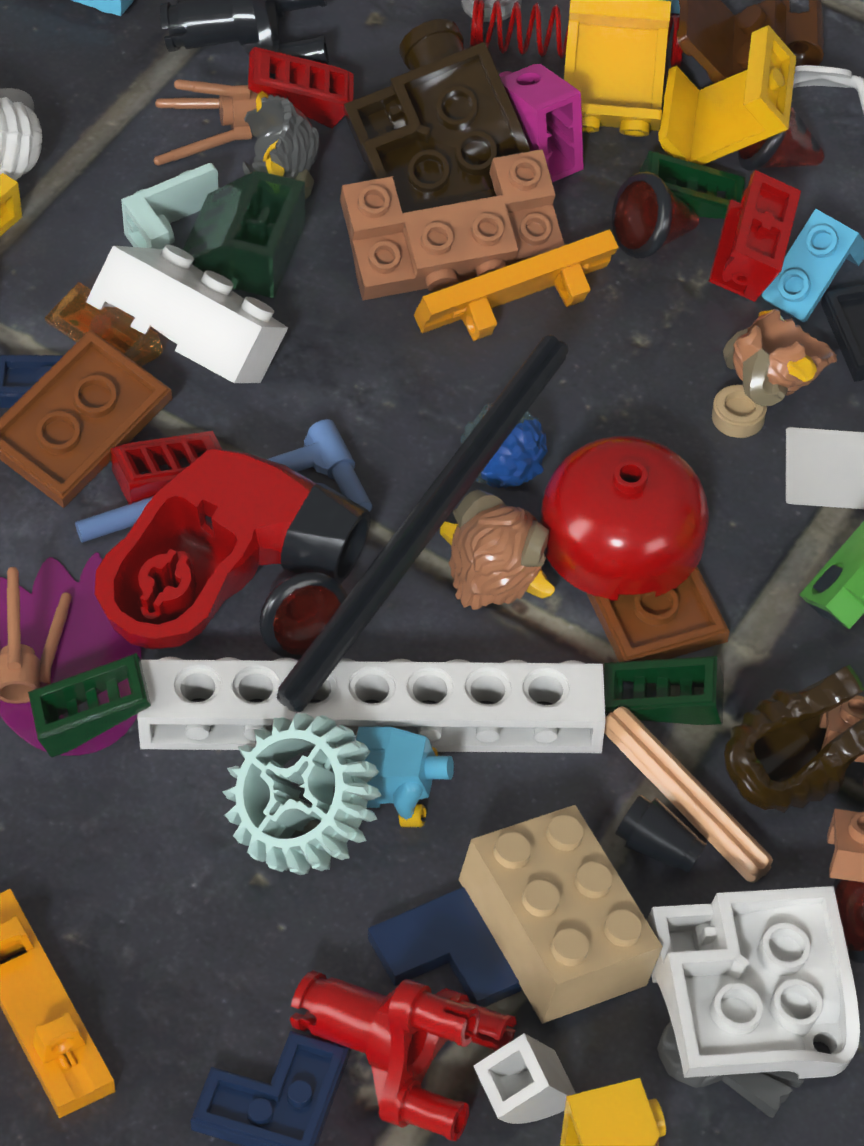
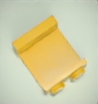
(734, 111)

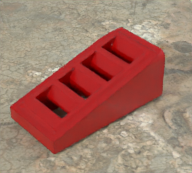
(316, 89)
(136, 457)

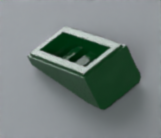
(686, 177)
(67, 694)
(682, 709)

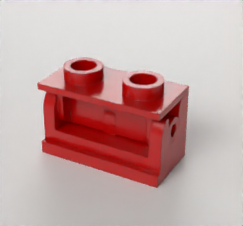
(755, 237)

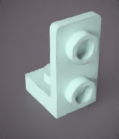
(151, 210)

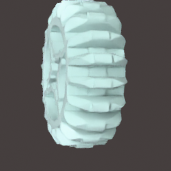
(270, 805)

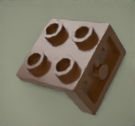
(721, 38)

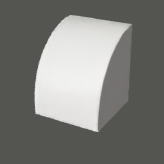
(524, 1081)

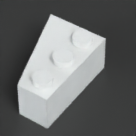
(191, 309)

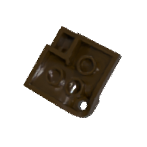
(438, 130)

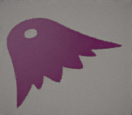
(84, 643)

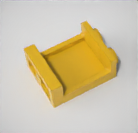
(618, 62)

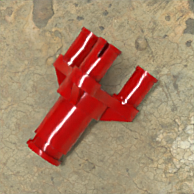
(401, 1040)

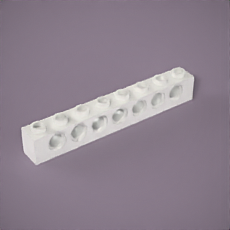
(452, 725)

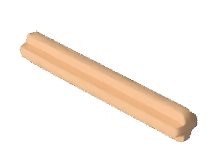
(687, 794)

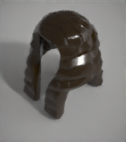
(778, 746)

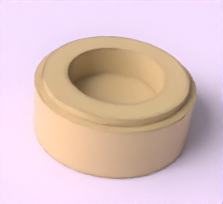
(736, 413)

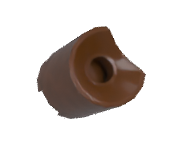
(805, 33)

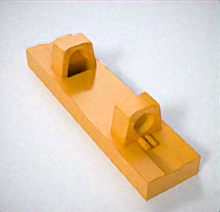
(476, 297)
(46, 1018)

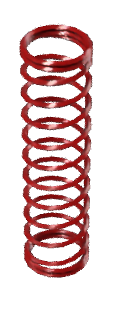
(477, 30)

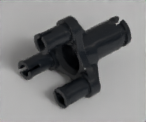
(247, 21)

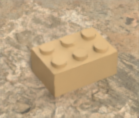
(559, 913)

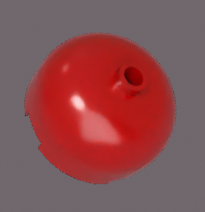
(624, 518)

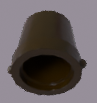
(430, 43)

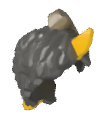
(285, 140)

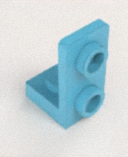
(813, 265)

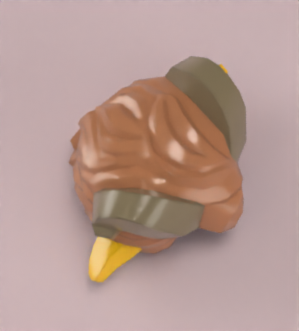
(775, 358)
(495, 552)

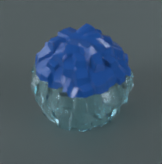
(518, 457)

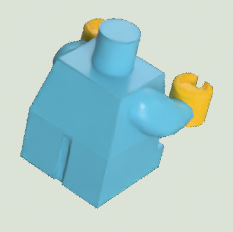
(405, 770)

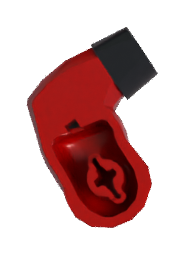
(211, 534)

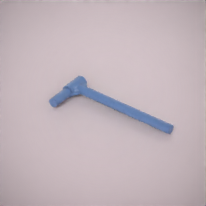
(322, 450)

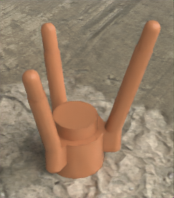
(232, 105)
(19, 666)

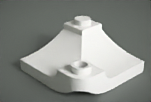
(758, 983)

